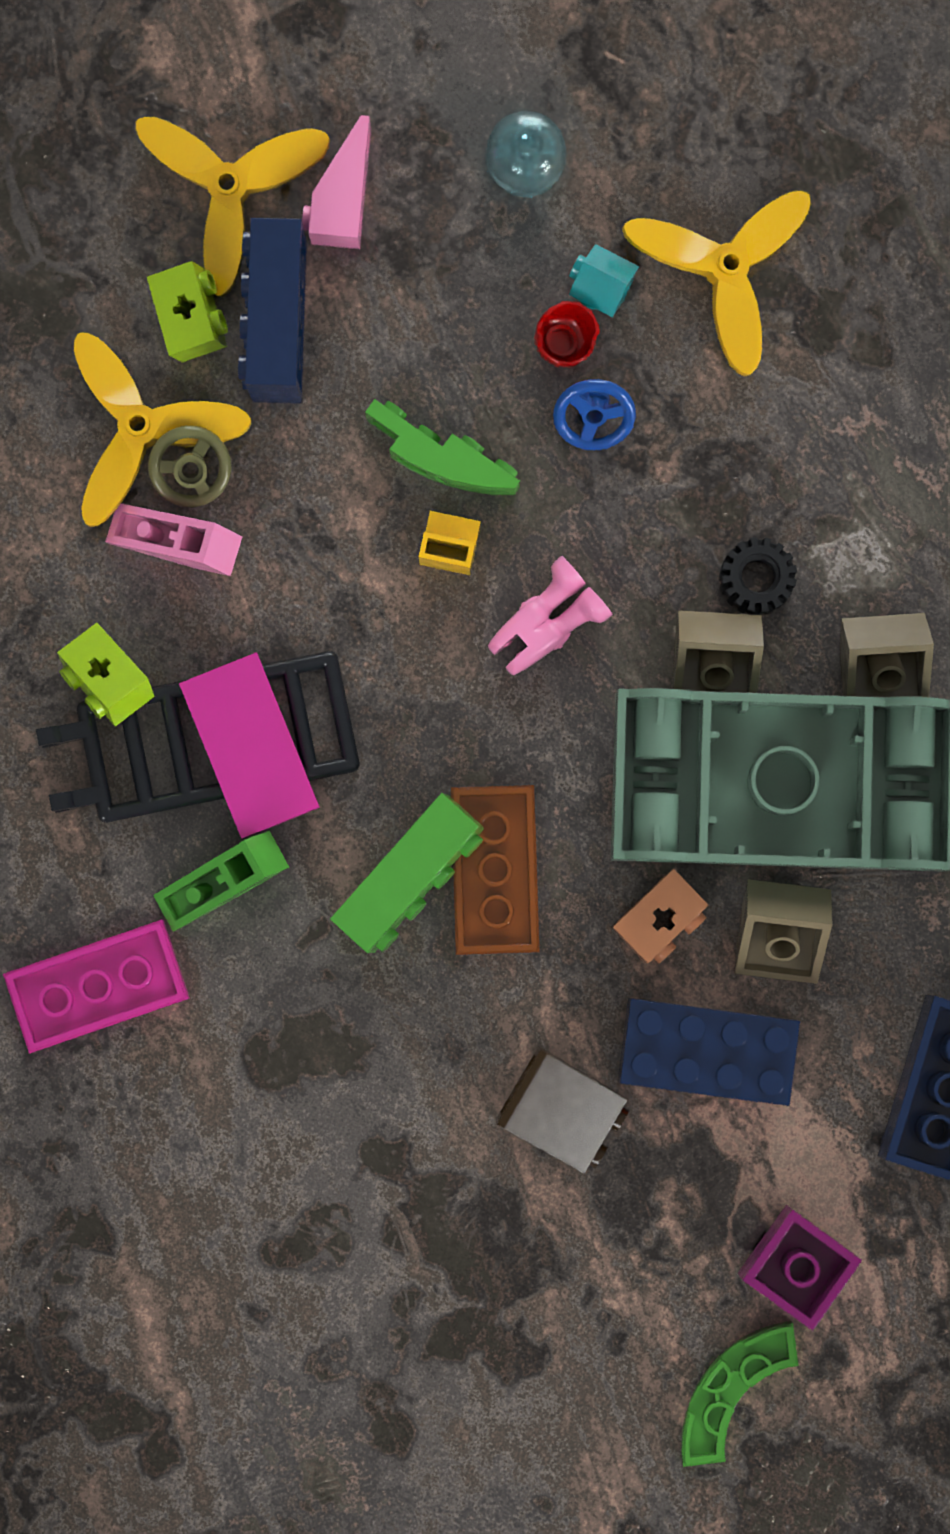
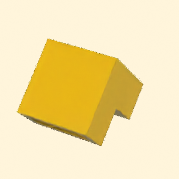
(449, 542)

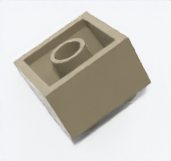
(717, 652)
(886, 656)
(783, 931)

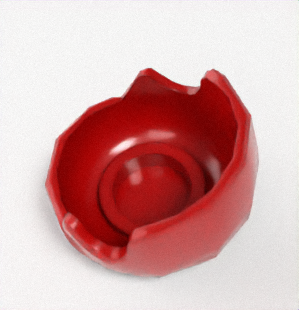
(566, 334)

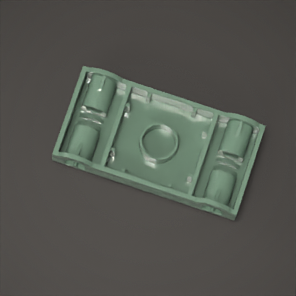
(781, 780)

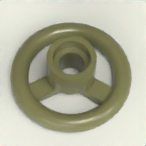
(205, 494)

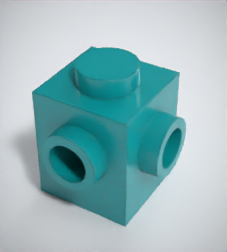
(602, 280)

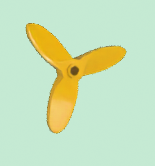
(257, 171)
(733, 298)
(124, 455)

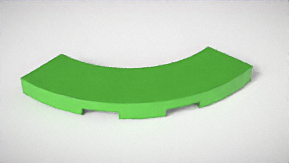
(724, 1385)

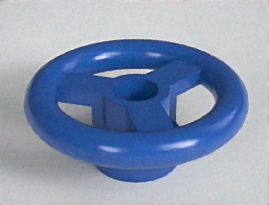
(593, 404)

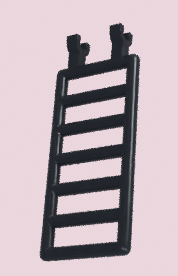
(187, 795)

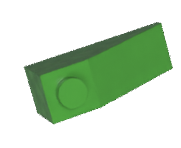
(221, 880)

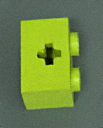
(172, 295)
(97, 655)

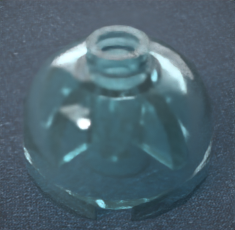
(525, 153)

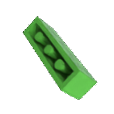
(407, 874)

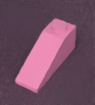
(340, 195)
(175, 538)

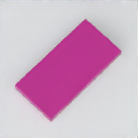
(249, 745)
(96, 986)

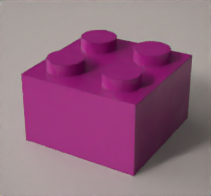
(799, 1267)

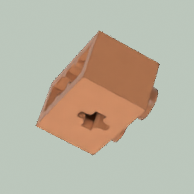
(669, 894)

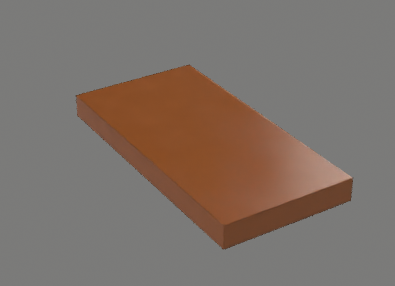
(499, 879)

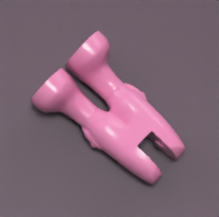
(536, 627)

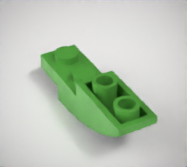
(453, 464)

